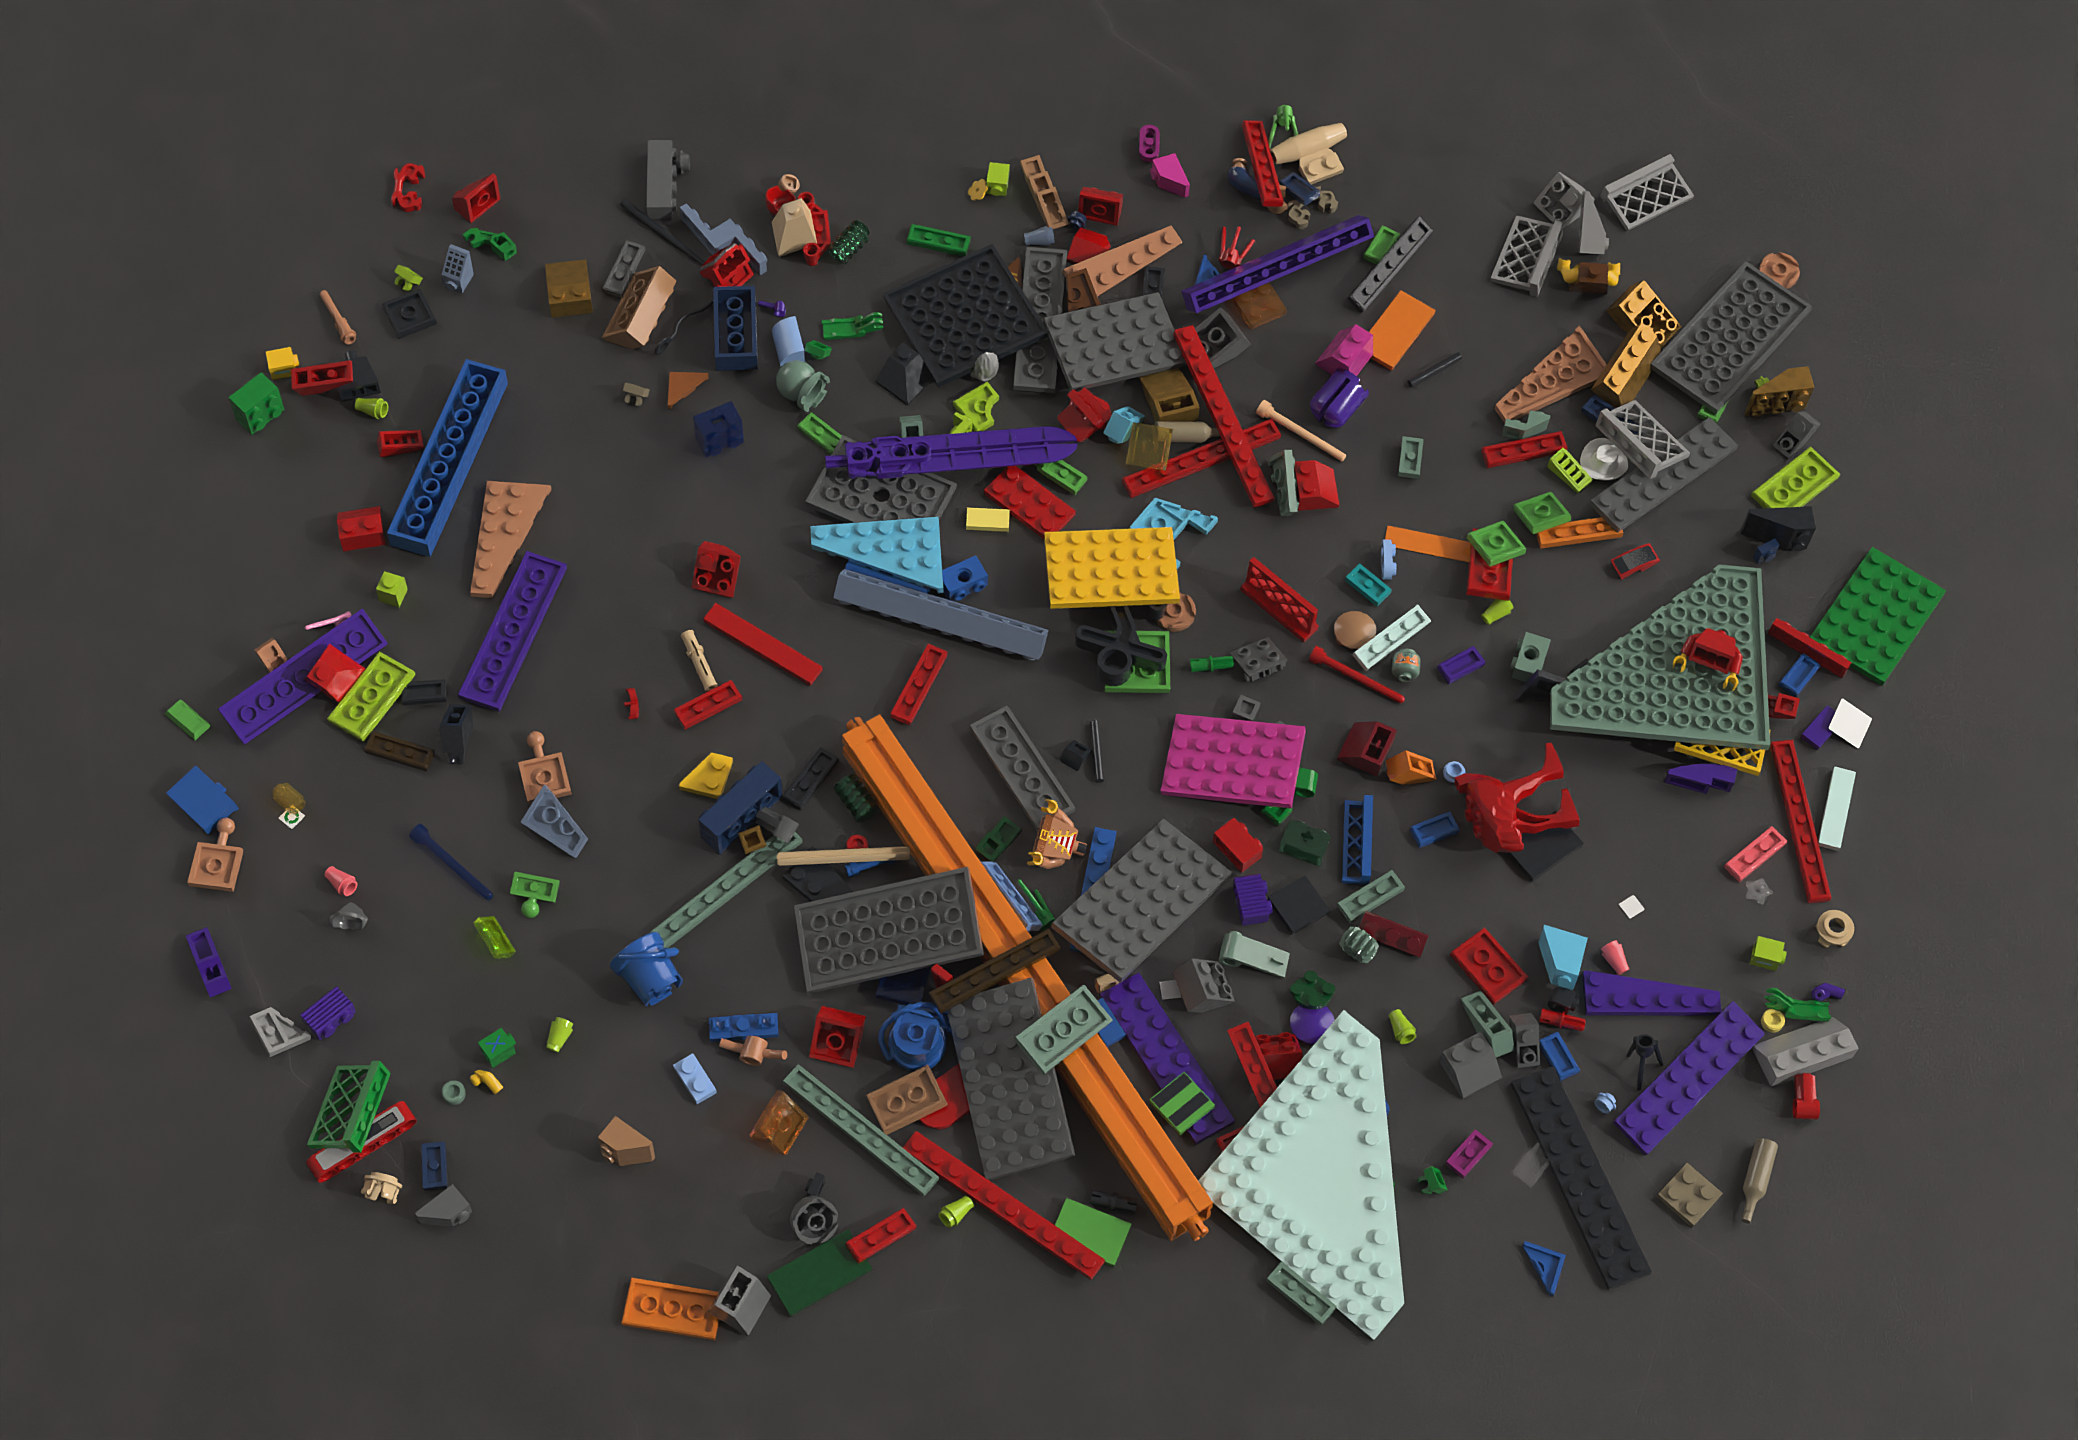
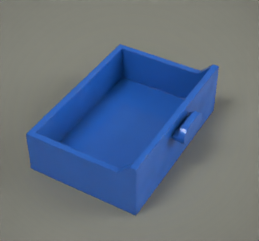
(202, 799)

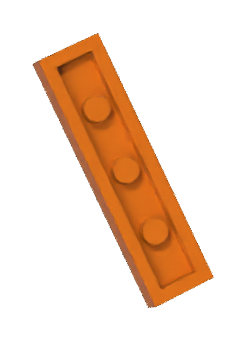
(1577, 532)

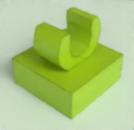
(407, 275)

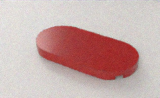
(954, 1092)

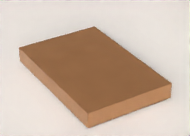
(906, 1100)

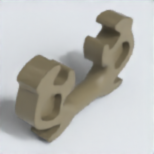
(1297, 216)

